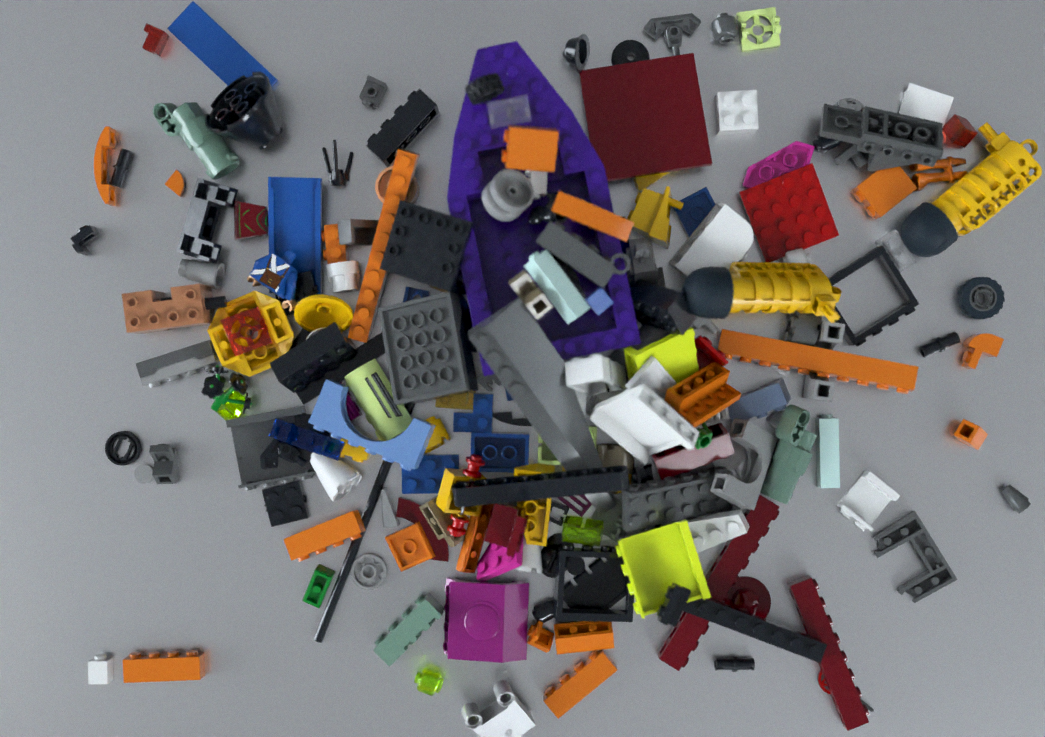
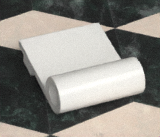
(925, 104)

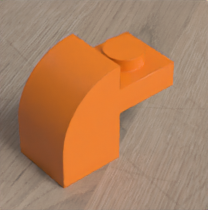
(980, 344)

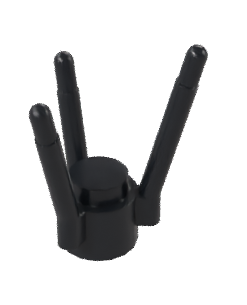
(337, 177)

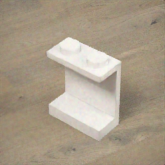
(866, 500)

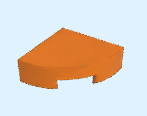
(176, 183)

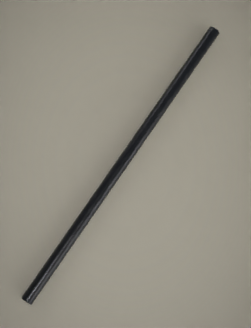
(354, 546)

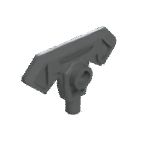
(673, 29)

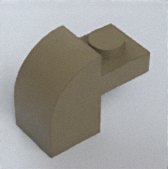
(530, 294)

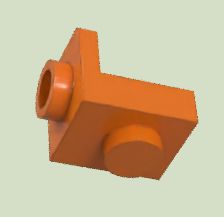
(540, 637)

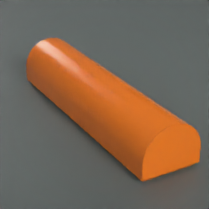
(474, 540)

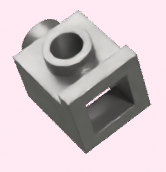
(375, 99)

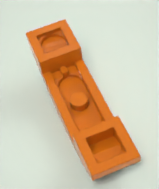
(106, 141)

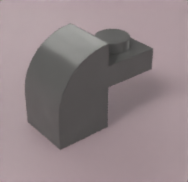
(165, 463)

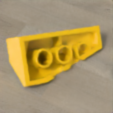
(537, 510)

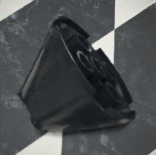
(246, 112)

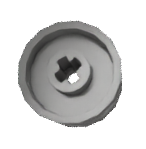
(508, 195)

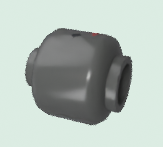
(724, 28)

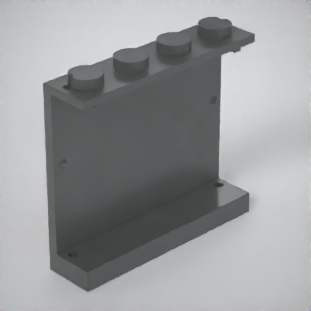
(250, 441)

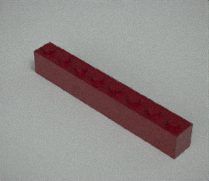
(833, 665)

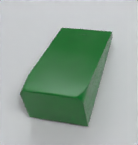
(318, 585)

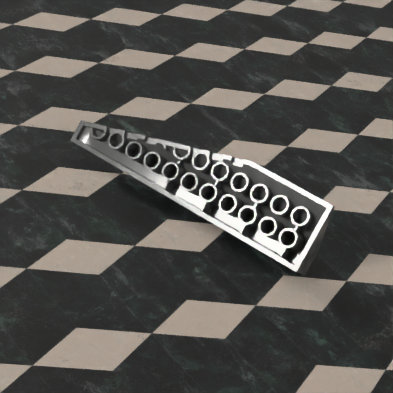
(537, 383)

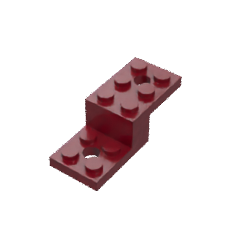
(506, 527)

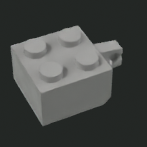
(642, 261)

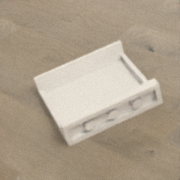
(643, 423)

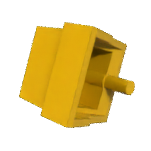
(653, 215)

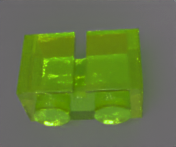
(589, 535)

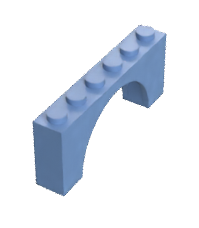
(332, 415)

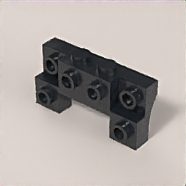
(202, 220)

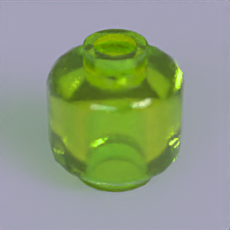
(429, 681)

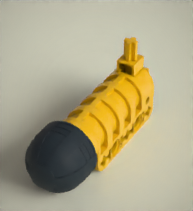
(938, 224)
(760, 286)

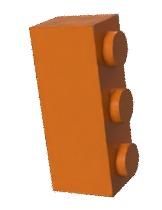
(583, 636)

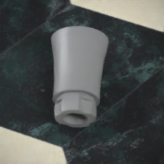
(202, 272)

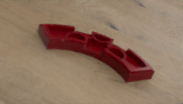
(410, 511)

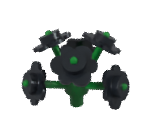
(214, 388)

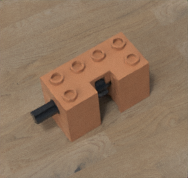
(186, 308)

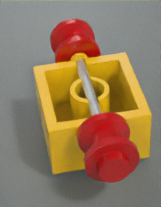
(445, 496)

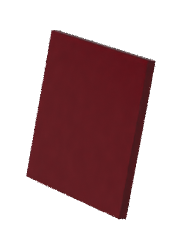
(646, 116)

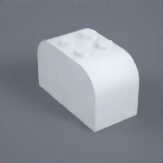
(716, 242)

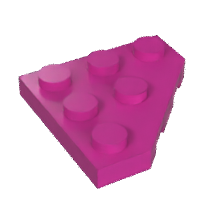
(778, 163)
(495, 562)

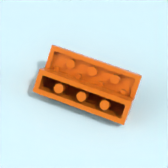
(702, 394)

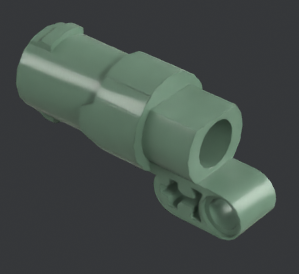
(190, 124)
(790, 456)

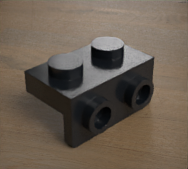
(674, 604)

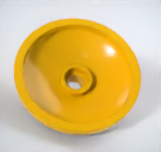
(321, 311)

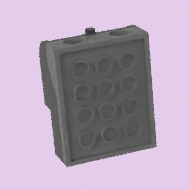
(429, 348)

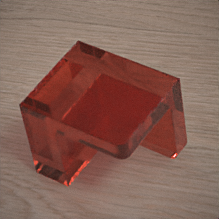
(155, 40)
(959, 130)

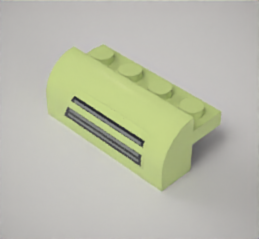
(375, 397)

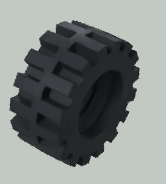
(484, 88)

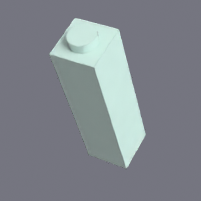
(556, 286)
(827, 451)

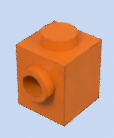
(970, 434)

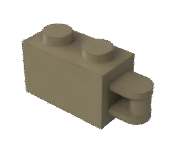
(439, 521)

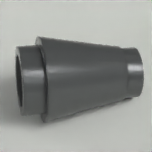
(1016, 499)

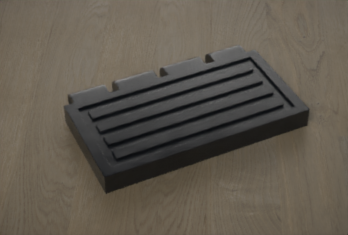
(598, 589)

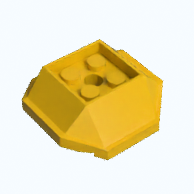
(258, 359)

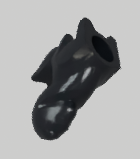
(545, 213)

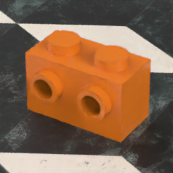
(333, 252)

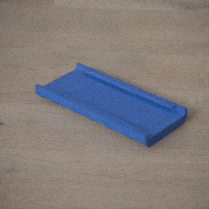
(297, 222)

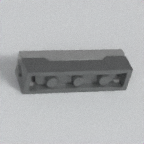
(177, 363)

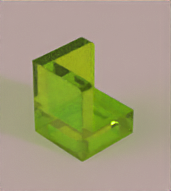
(231, 410)

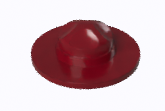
(750, 596)

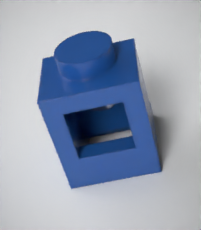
(411, 292)

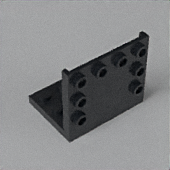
(427, 247)

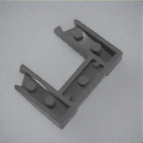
(938, 572)

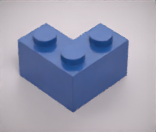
(480, 419)

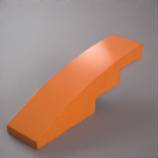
(592, 216)

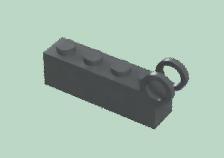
(579, 256)

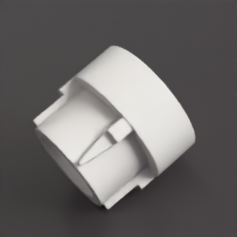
(343, 276)

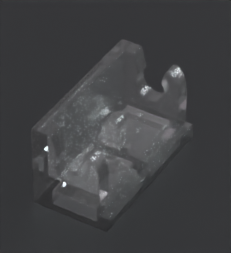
(509, 111)

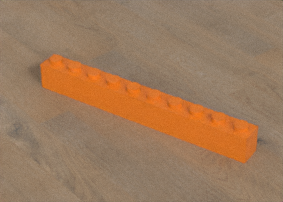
(374, 277)
(819, 361)

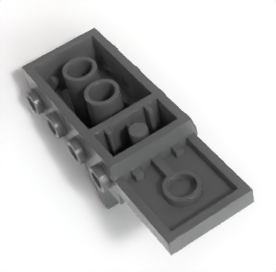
(888, 145)

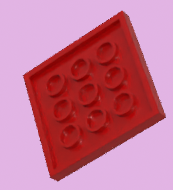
(788, 213)

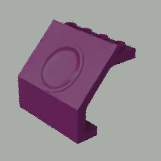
(486, 621)

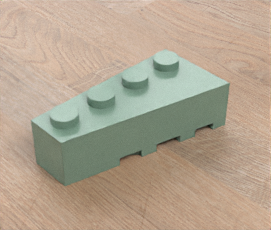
(408, 629)

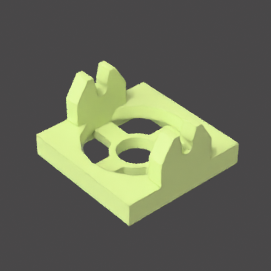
(770, 14)

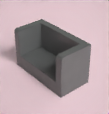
(357, 232)

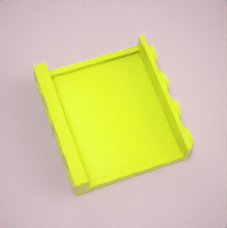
(673, 352)
(656, 561)

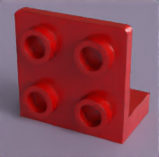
(708, 354)

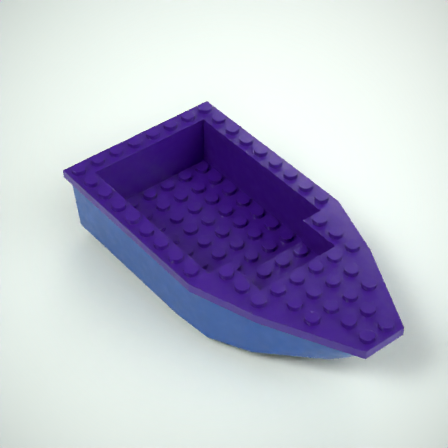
(502, 248)

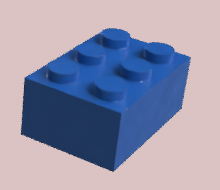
(501, 450)

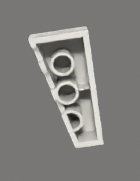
(716, 528)

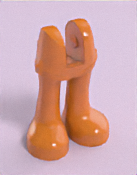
(922, 179)

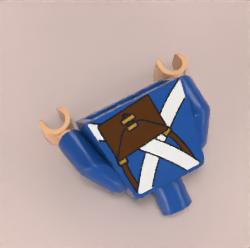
(277, 276)

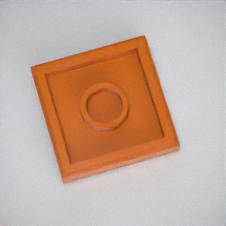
(410, 546)

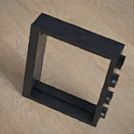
(891, 319)
(574, 614)

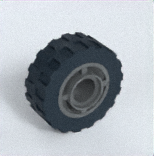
(992, 293)

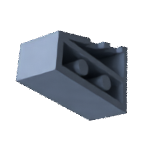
(760, 401)

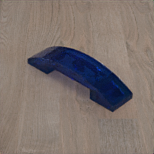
(307, 439)

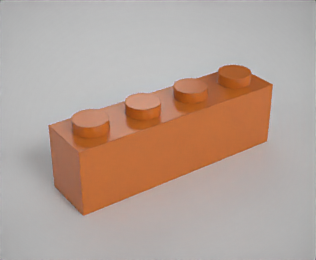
(325, 534)
(164, 667)
(579, 683)

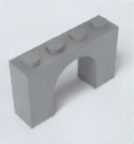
(816, 387)
(759, 449)

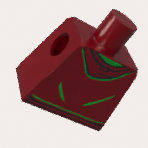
(249, 220)

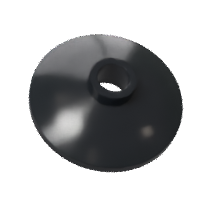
(628, 47)

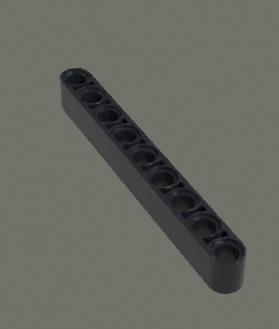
(540, 486)

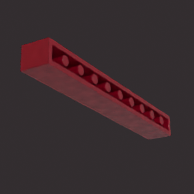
(719, 580)

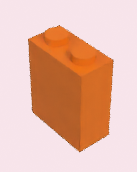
(530, 148)
(883, 190)

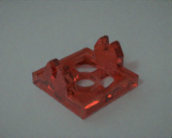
(254, 313)

